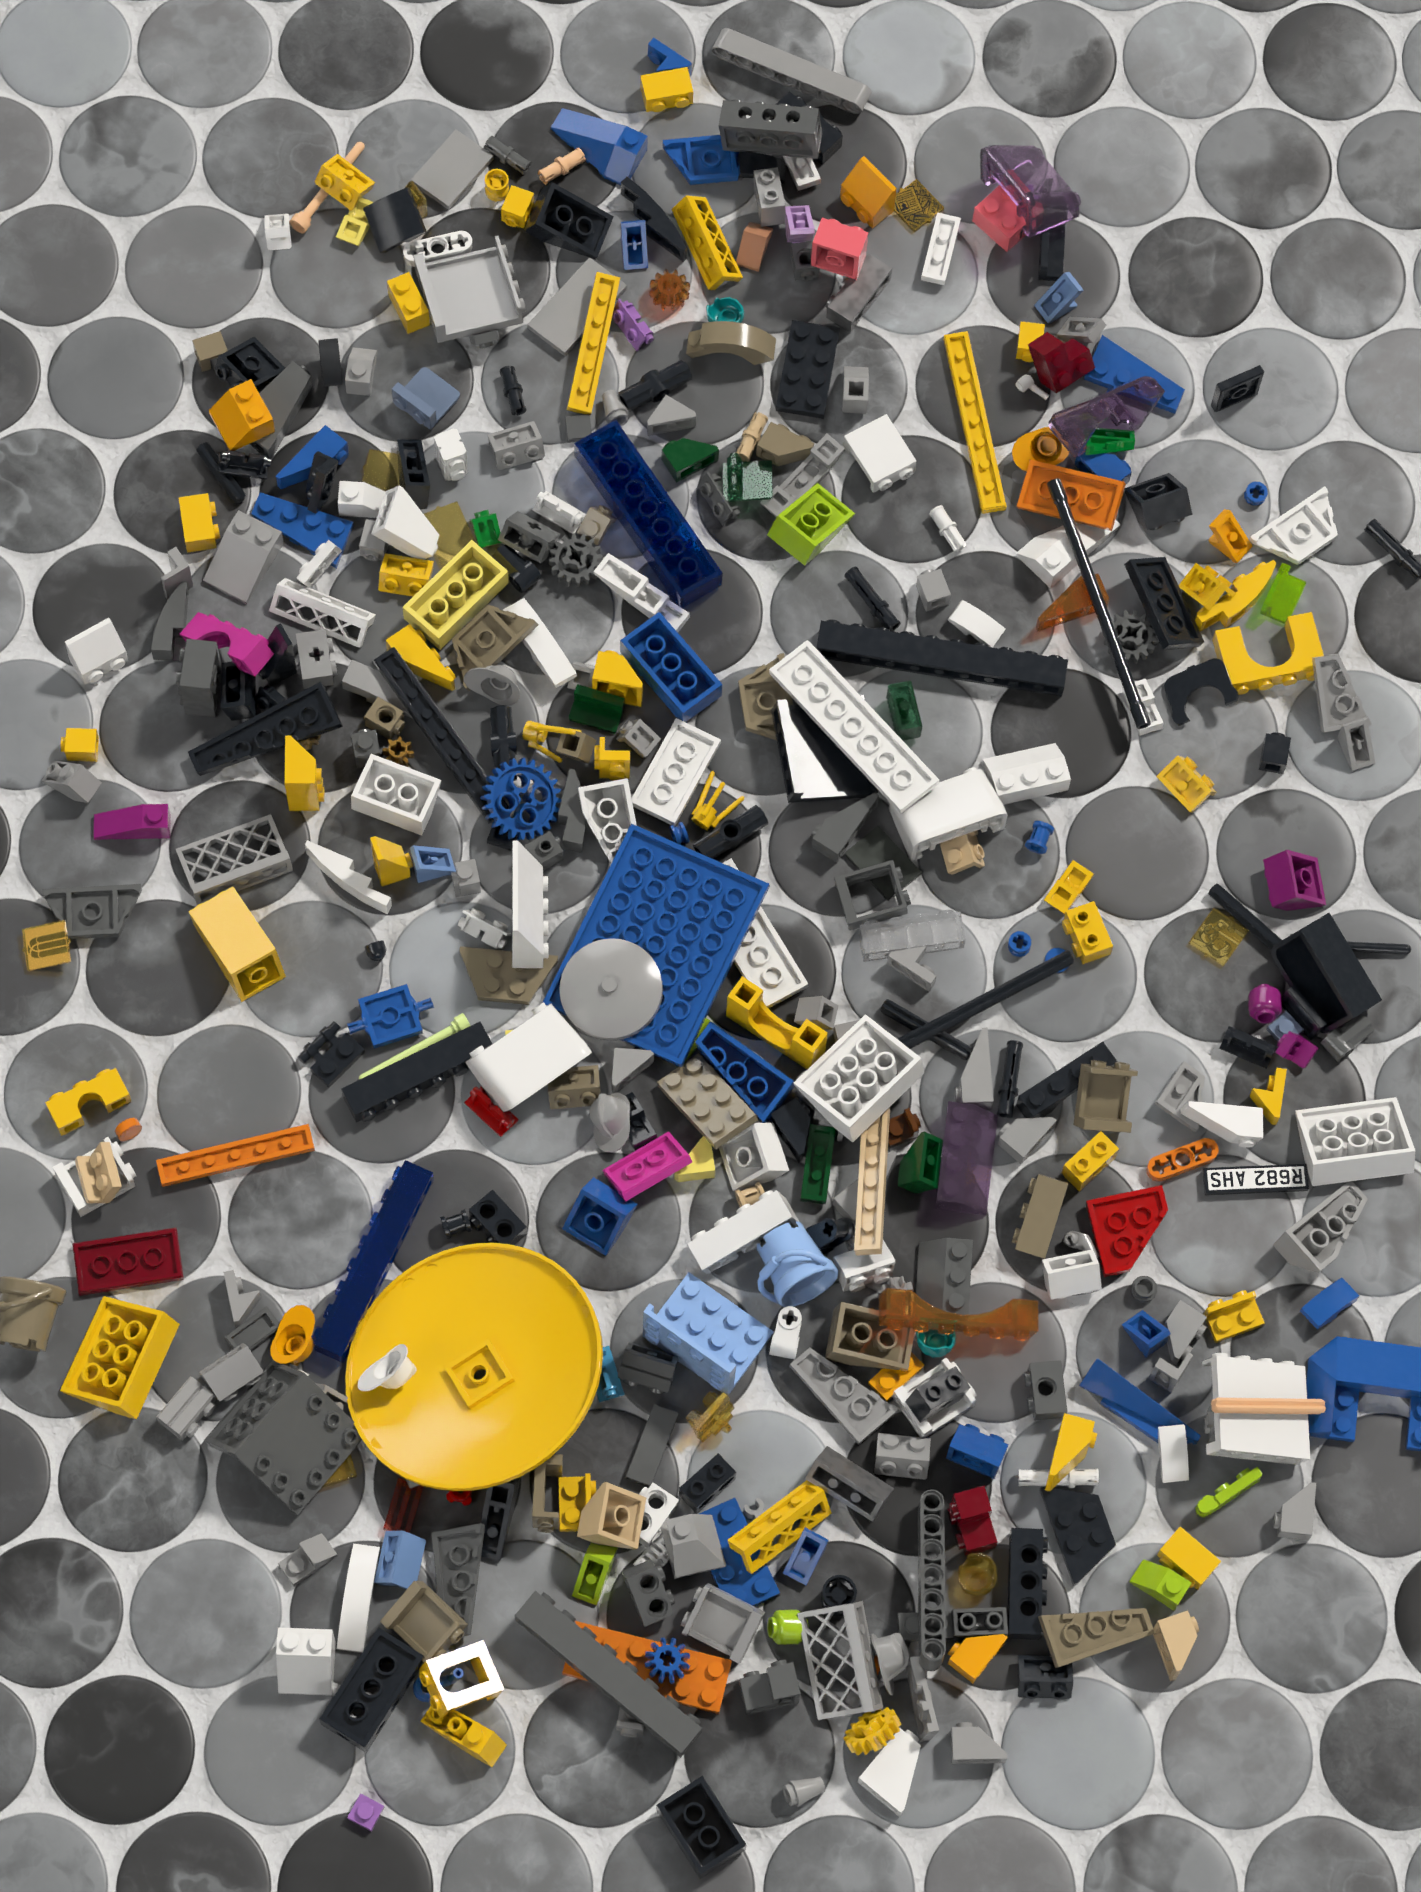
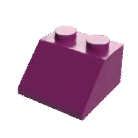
(1294, 881)

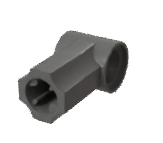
(1343, 1041)

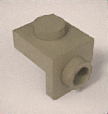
(596, 523)

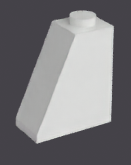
(405, 526)
(892, 1771)

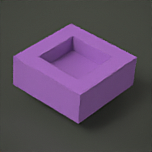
(365, 1812)

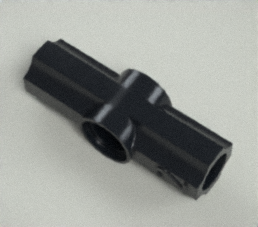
(655, 385)
(502, 737)
(742, 825)

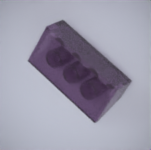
(966, 1159)

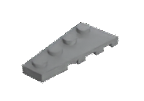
(847, 1400)

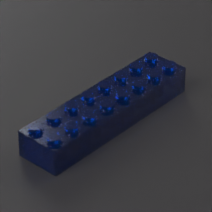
(648, 514)

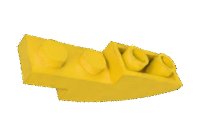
(1248, 591)

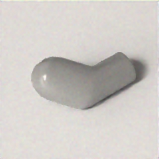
(1079, 1241)

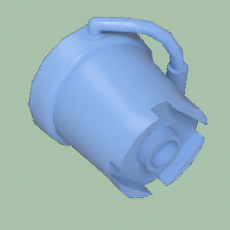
(794, 1266)

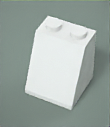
(305, 1661)

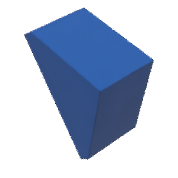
(634, 244)
(1146, 1333)

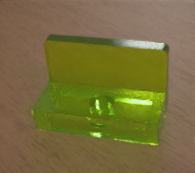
(1283, 595)

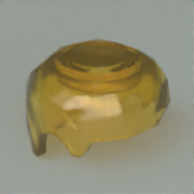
(978, 1574)

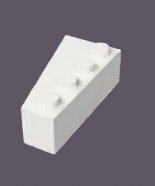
(741, 1231)

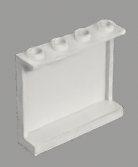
(1259, 1436)

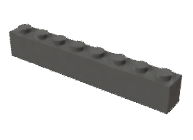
(608, 1673)

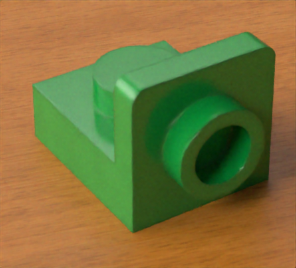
(485, 528)

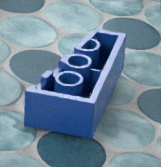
(745, 1072)

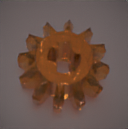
(678, 289)

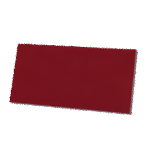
(128, 1261)

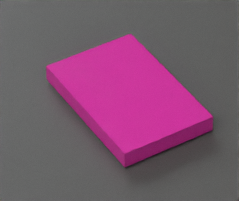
(647, 1166)

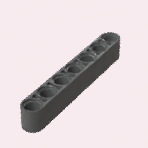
(931, 1591)

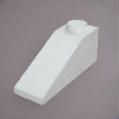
(1230, 1122)

